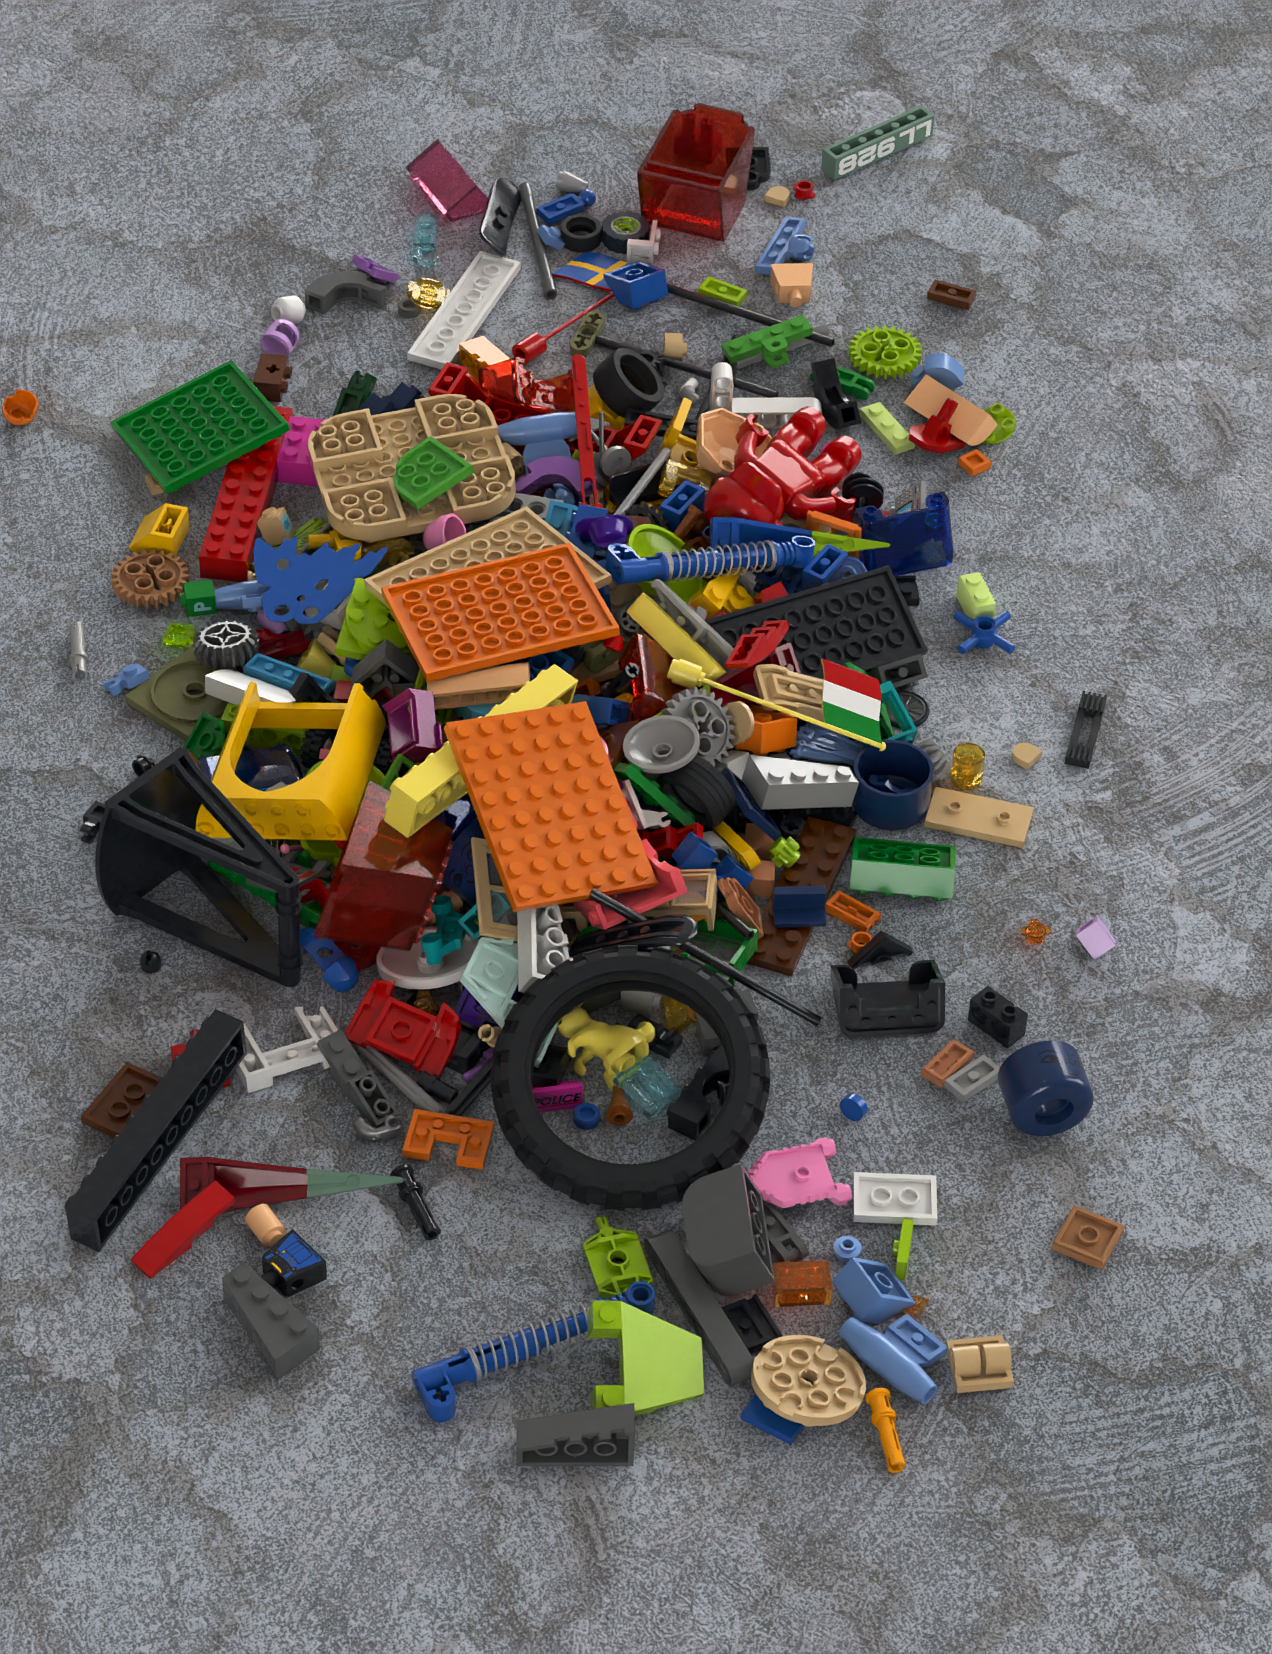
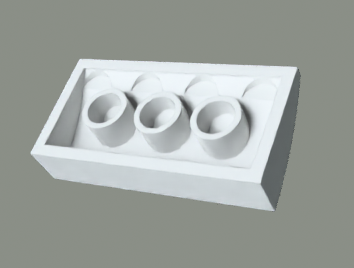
(231, 685)

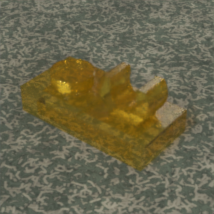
(395, 550)

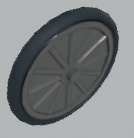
(915, 706)

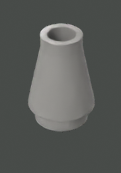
(570, 183)

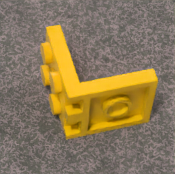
(679, 444)

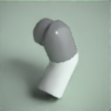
(688, 390)

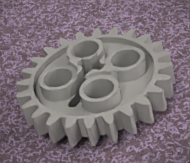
(712, 743)

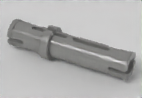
(78, 657)

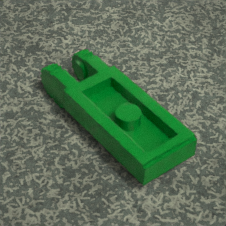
(854, 383)

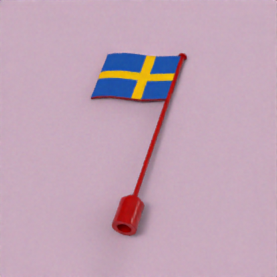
(586, 270)

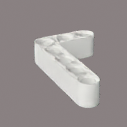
(767, 411)

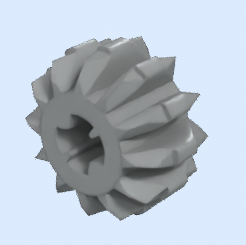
(940, 763)

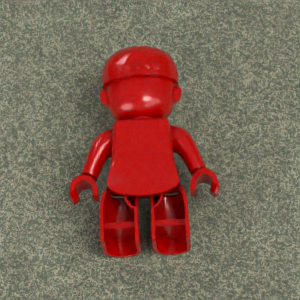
(782, 477)

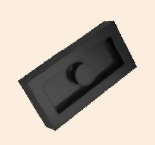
(837, 815)
(665, 1040)

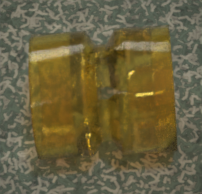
(967, 766)

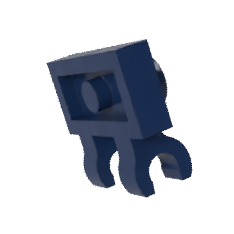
(788, 575)

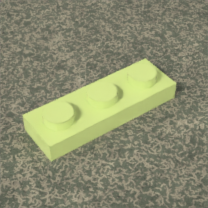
(886, 428)

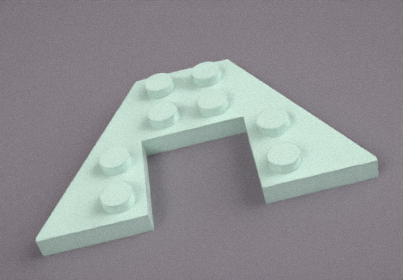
(493, 979)

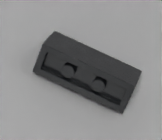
(623, 482)

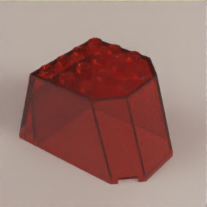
(697, 172)
(384, 879)

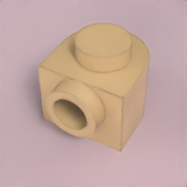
(674, 346)

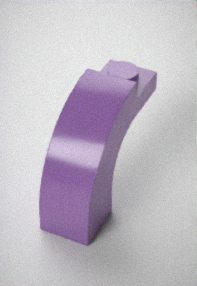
(554, 470)

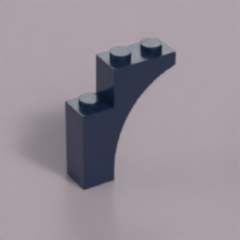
(401, 398)

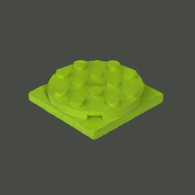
(367, 625)

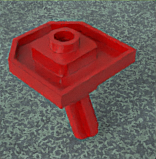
(936, 434)

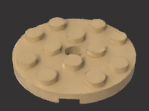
(780, 1384)

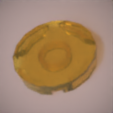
(427, 293)

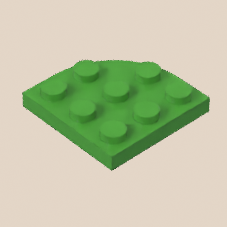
(428, 472)

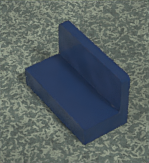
(799, 906)

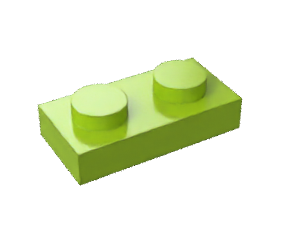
(722, 291)

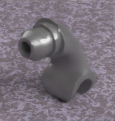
(368, 1132)

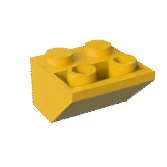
(162, 529)

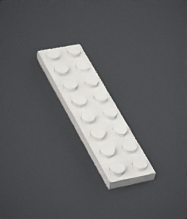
(464, 310)

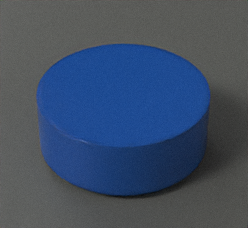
(853, 1107)
(586, 1116)

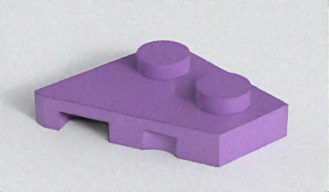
(374, 269)

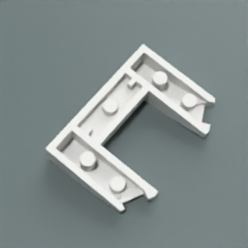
(259, 1068)

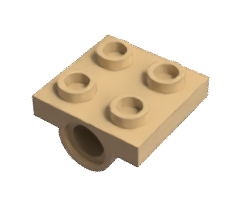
(980, 1363)

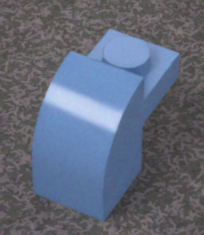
(940, 368)

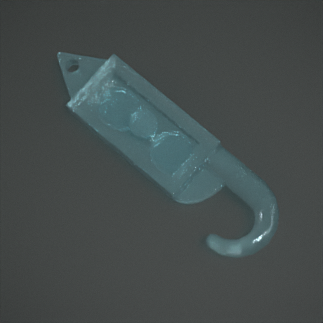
(425, 238)

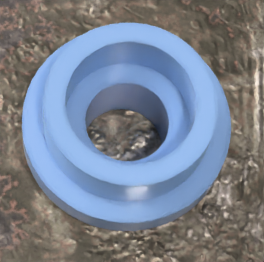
(845, 1254)

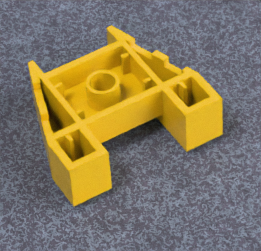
(721, 595)

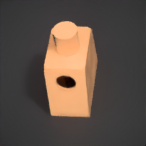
(792, 283)

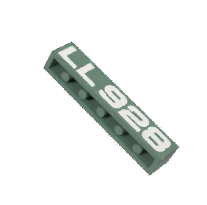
(877, 142)

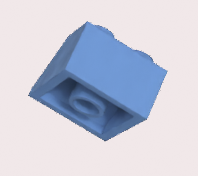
(871, 1290)

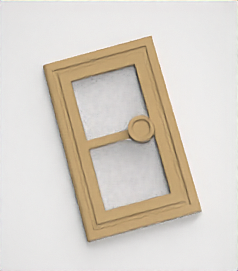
(493, 907)

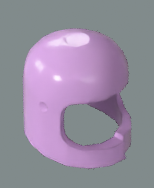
(280, 338)

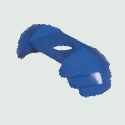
(338, 968)

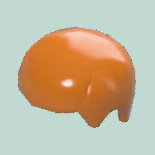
(20, 407)

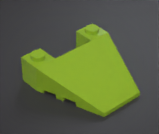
(656, 1359)

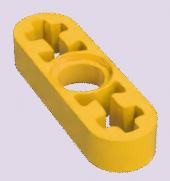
(743, 852)

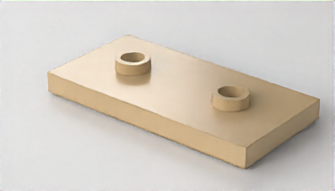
(979, 817)

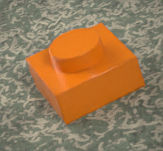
(974, 462)

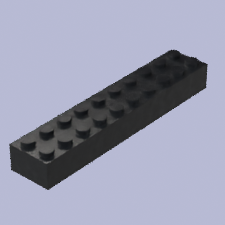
(155, 1130)

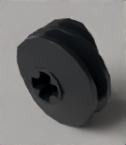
(863, 488)

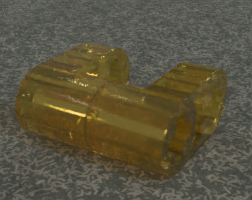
(677, 473)

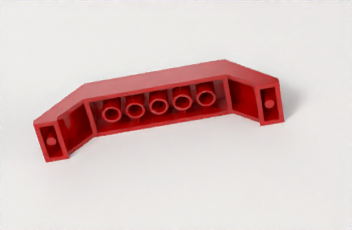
(456, 380)

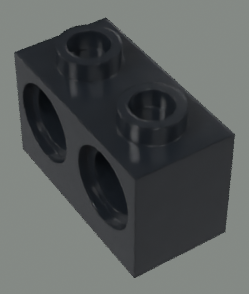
(997, 1017)

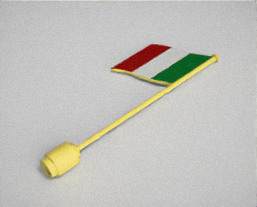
(848, 699)

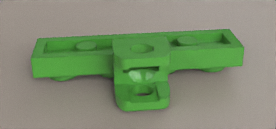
(769, 341)

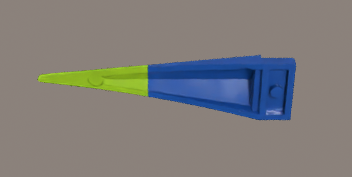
(737, 531)

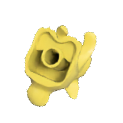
(614, 1044)

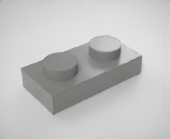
(972, 1078)

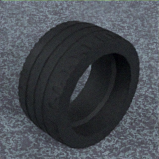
(627, 382)
(700, 791)

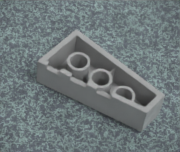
(798, 784)

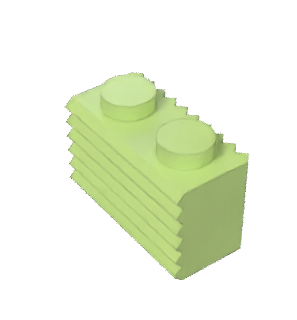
(975, 596)

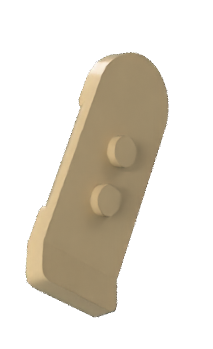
(789, 690)

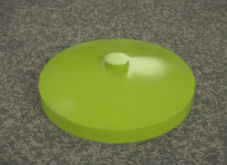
(652, 539)

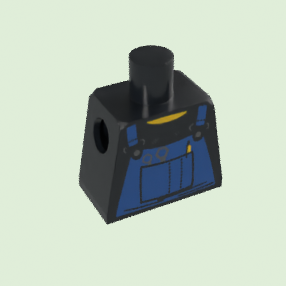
(293, 1265)

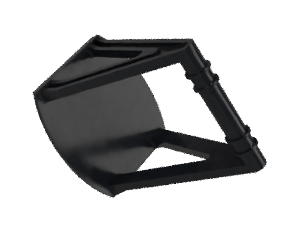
(153, 834)

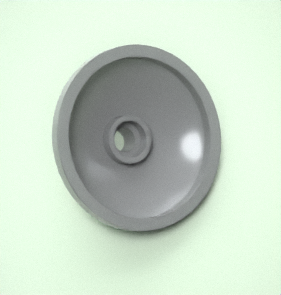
(661, 744)

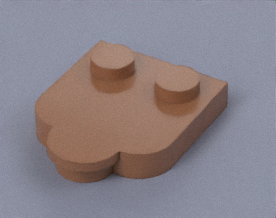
(741, 904)

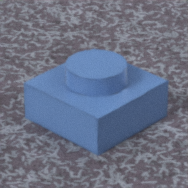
(551, 236)

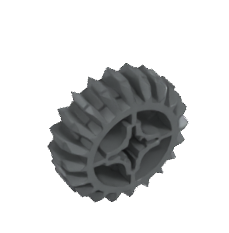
(226, 645)

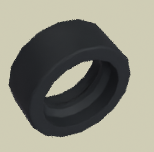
(582, 243)

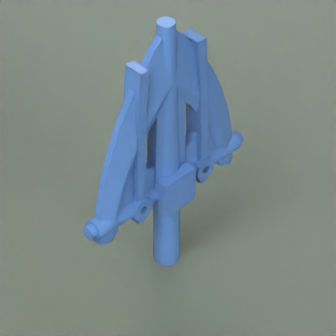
(824, 745)

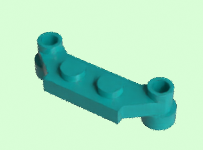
(448, 934)

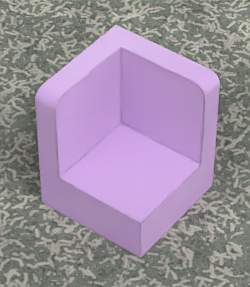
(1095, 937)

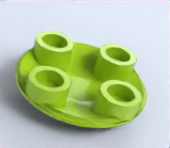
(1006, 423)

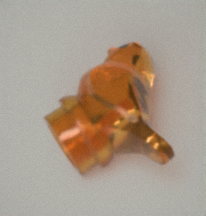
(425, 1002)

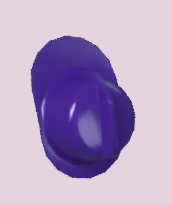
(605, 529)

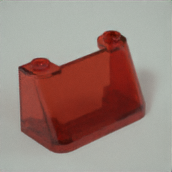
(515, 384)
(651, 686)

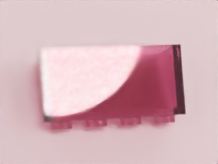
(446, 184)

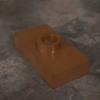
(951, 294)

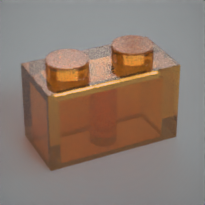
(802, 1283)

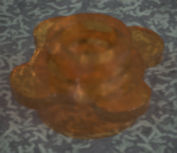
(1035, 932)

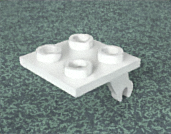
(644, 818)

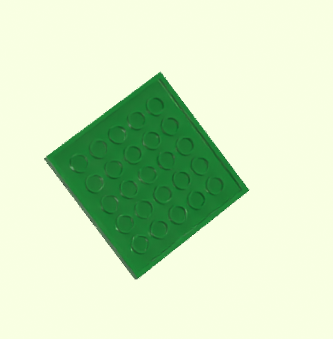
(199, 426)

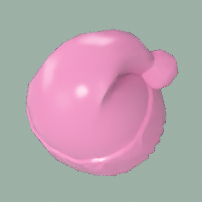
(443, 530)

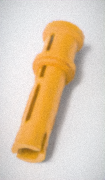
(884, 1419)

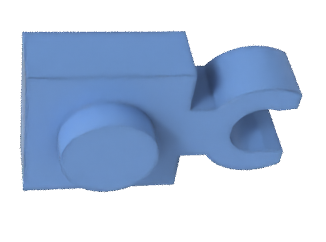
(129, 677)

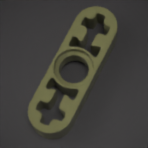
(592, 317)

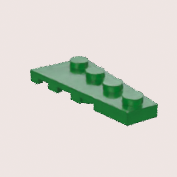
(653, 796)

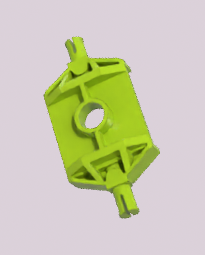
(613, 1243)

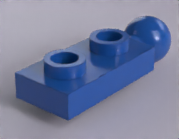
(565, 206)

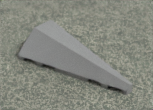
(693, 624)

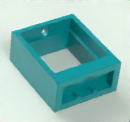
(891, 697)

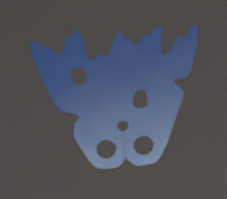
(304, 574)

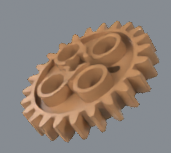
(137, 586)

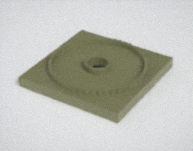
(166, 696)

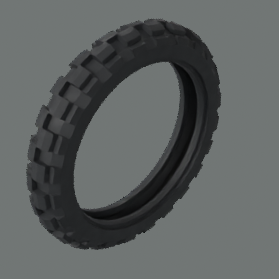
(608, 972)

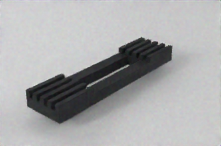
(1090, 706)

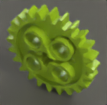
(872, 352)

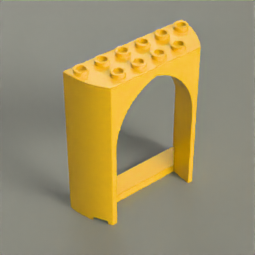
(320, 803)

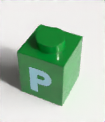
(198, 598)

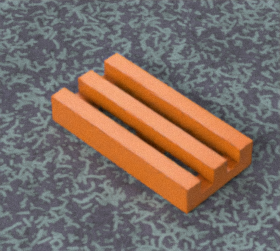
(849, 914)

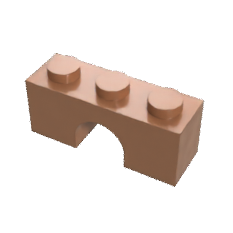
(764, 874)

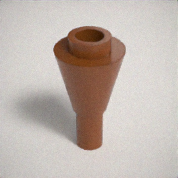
(619, 1111)

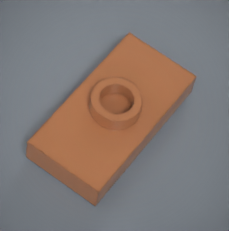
(947, 1062)

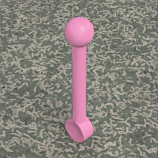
(285, 848)

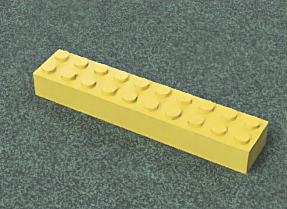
(438, 781)

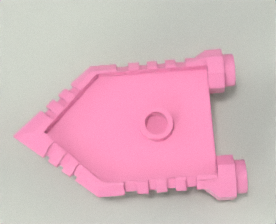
(798, 1175)

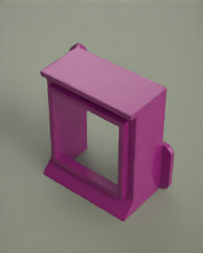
(418, 722)

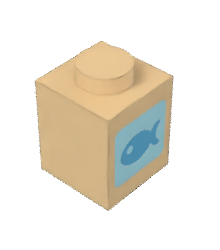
(274, 525)

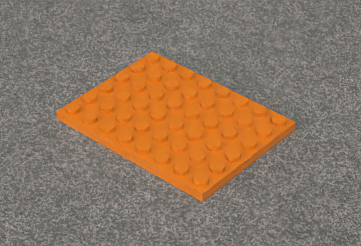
(499, 612)
(549, 805)

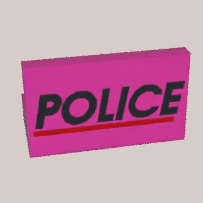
(559, 1097)

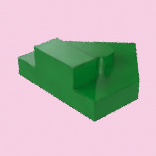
(206, 737)

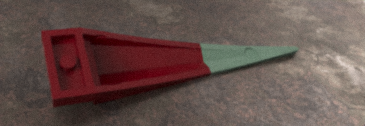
(268, 1184)

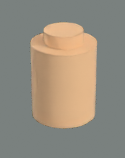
(265, 1225)

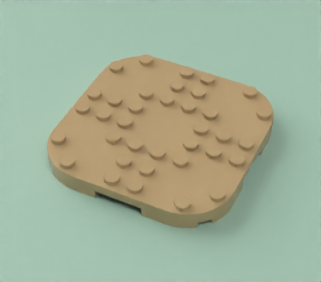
(358, 454)

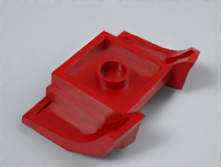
(404, 1029)

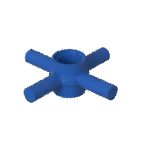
(984, 632)

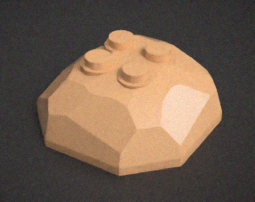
(718, 444)

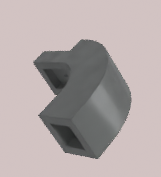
(341, 287)

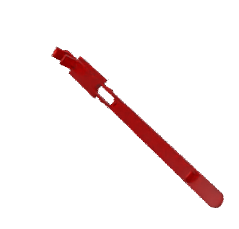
(583, 426)

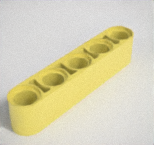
(672, 636)

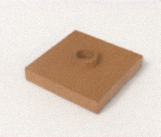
(1088, 1237)

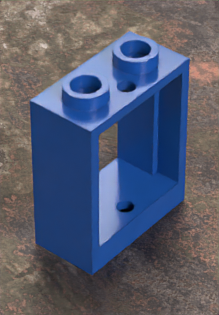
(605, 710)

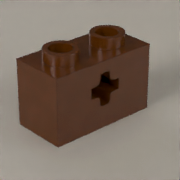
(272, 376)

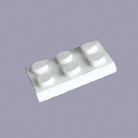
(894, 1197)

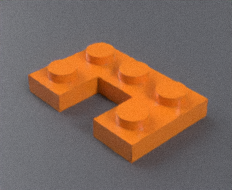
(470, 1133)

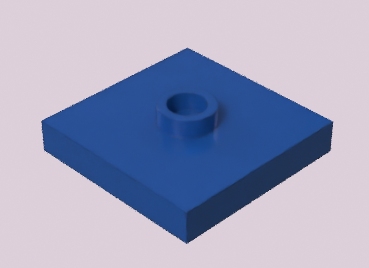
(769, 1421)

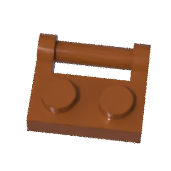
(691, 525)

